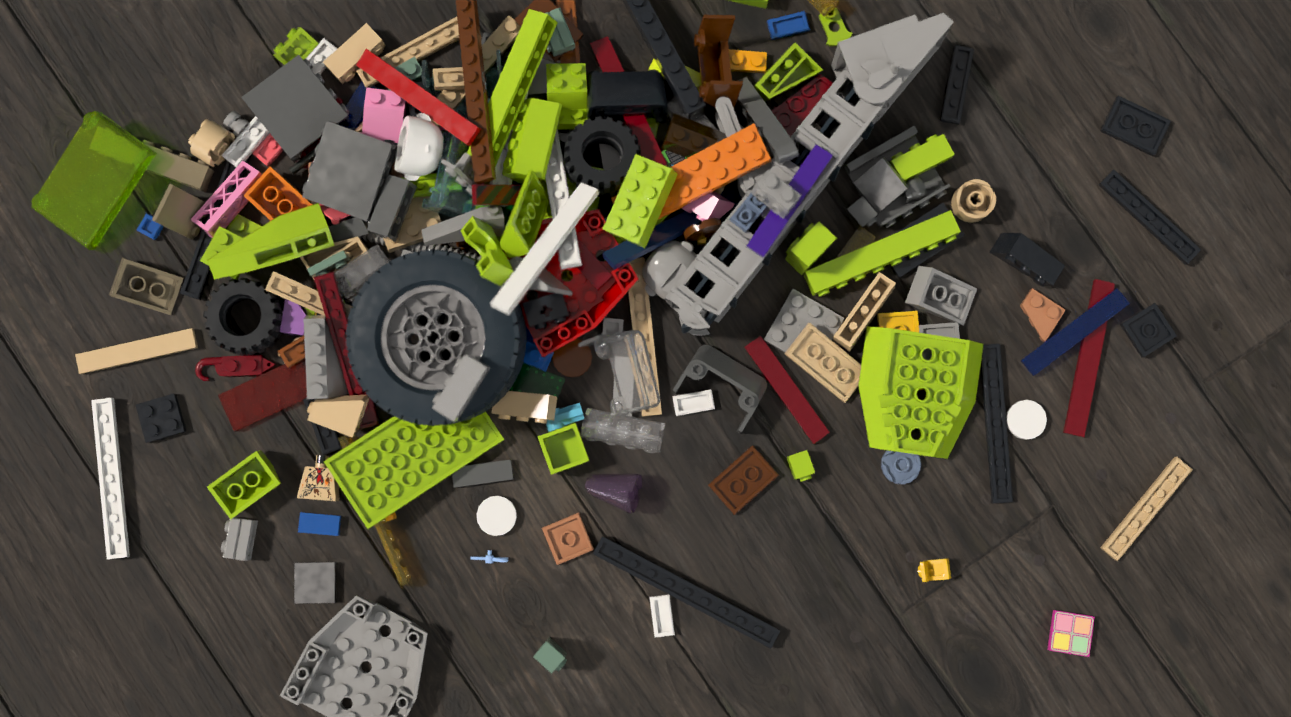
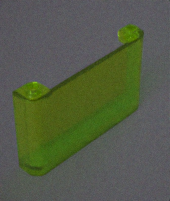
(93, 179)

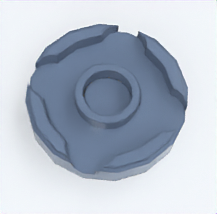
(900, 466)

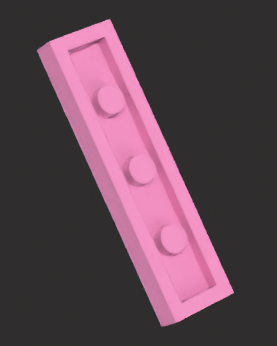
(232, 202)

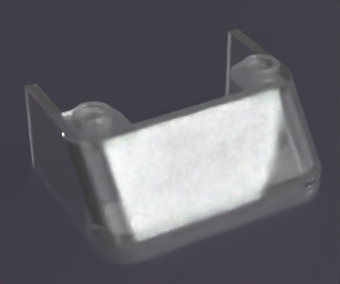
(631, 372)

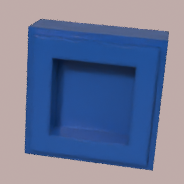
(149, 227)

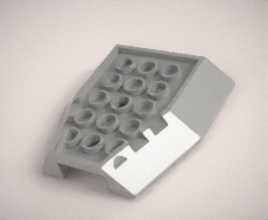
(334, 658)

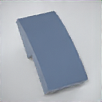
(747, 212)

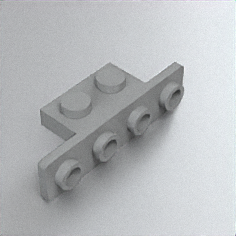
(463, 172)

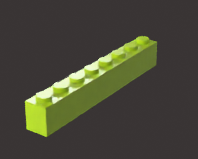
(517, 76)
(881, 253)

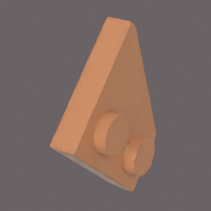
(1042, 313)

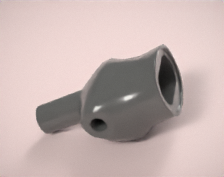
(918, 189)

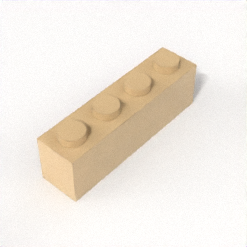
(864, 311)

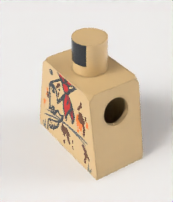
(318, 482)

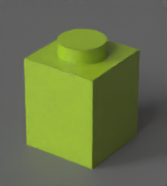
(801, 465)

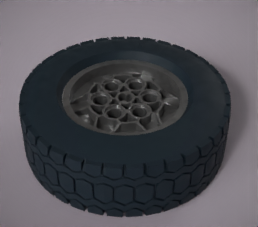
(390, 313)

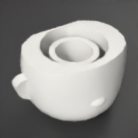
(418, 147)

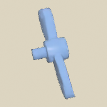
(490, 558)

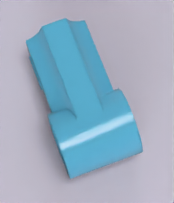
(565, 416)

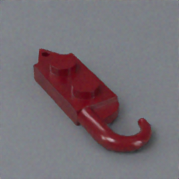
(235, 366)

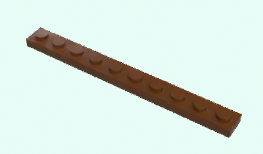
(475, 90)

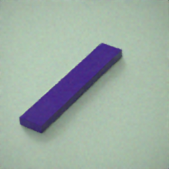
(801, 183)

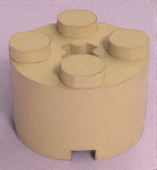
(210, 142)
(983, 197)

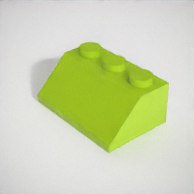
(244, 484)

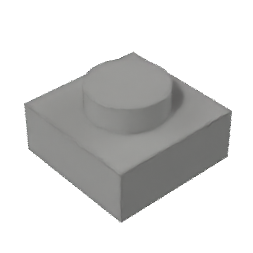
(612, 326)

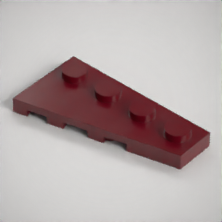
(798, 106)

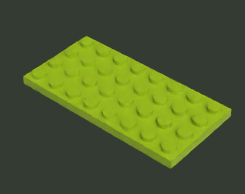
(405, 461)

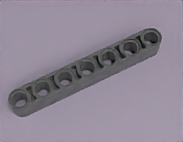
(770, 129)

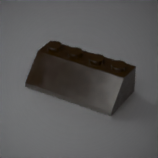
(689, 137)

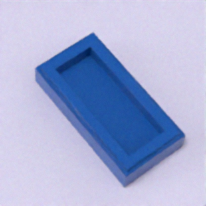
(788, 25)
(319, 524)

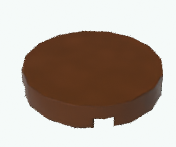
(703, 230)
(572, 360)

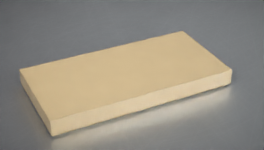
(825, 362)

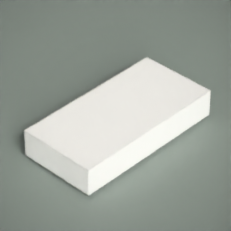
(693, 402)
(662, 615)

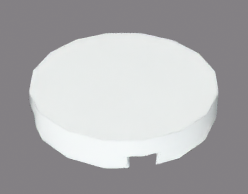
(1026, 419)
(496, 515)

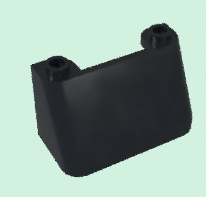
(626, 94)

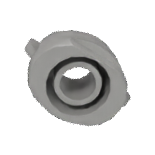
(666, 266)

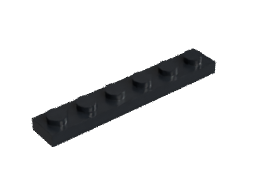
(1149, 217)

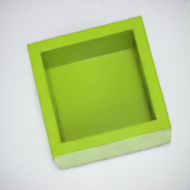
(563, 448)

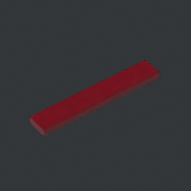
(786, 390)

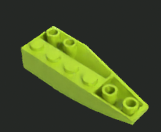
(275, 242)

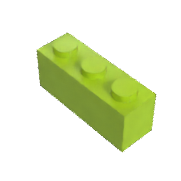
(922, 157)

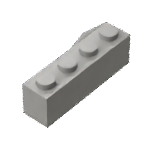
(323, 368)

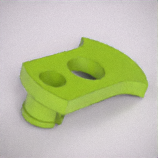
(834, 37)

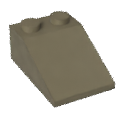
(176, 211)
(146, 286)

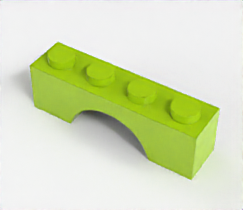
(494, 263)

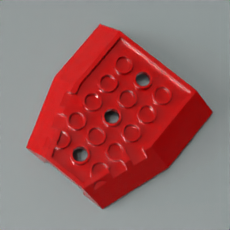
(587, 304)

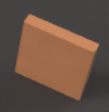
(567, 538)

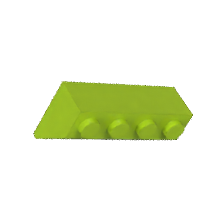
(532, 139)
(525, 217)

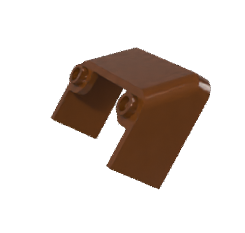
(715, 59)

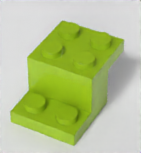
(568, 87)
(224, 238)

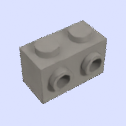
(775, 194)

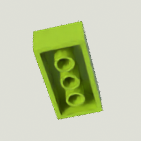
(640, 201)

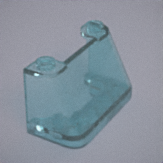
(448, 195)

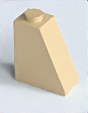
(339, 413)

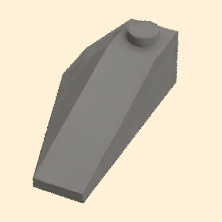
(449, 230)

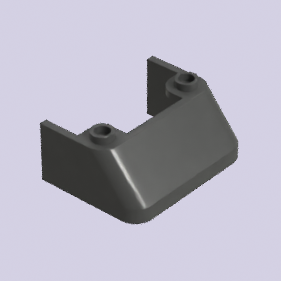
(711, 359)

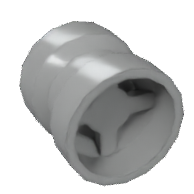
(235, 123)

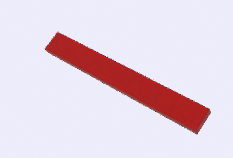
(418, 97)

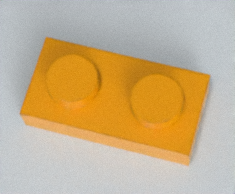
(748, 61)

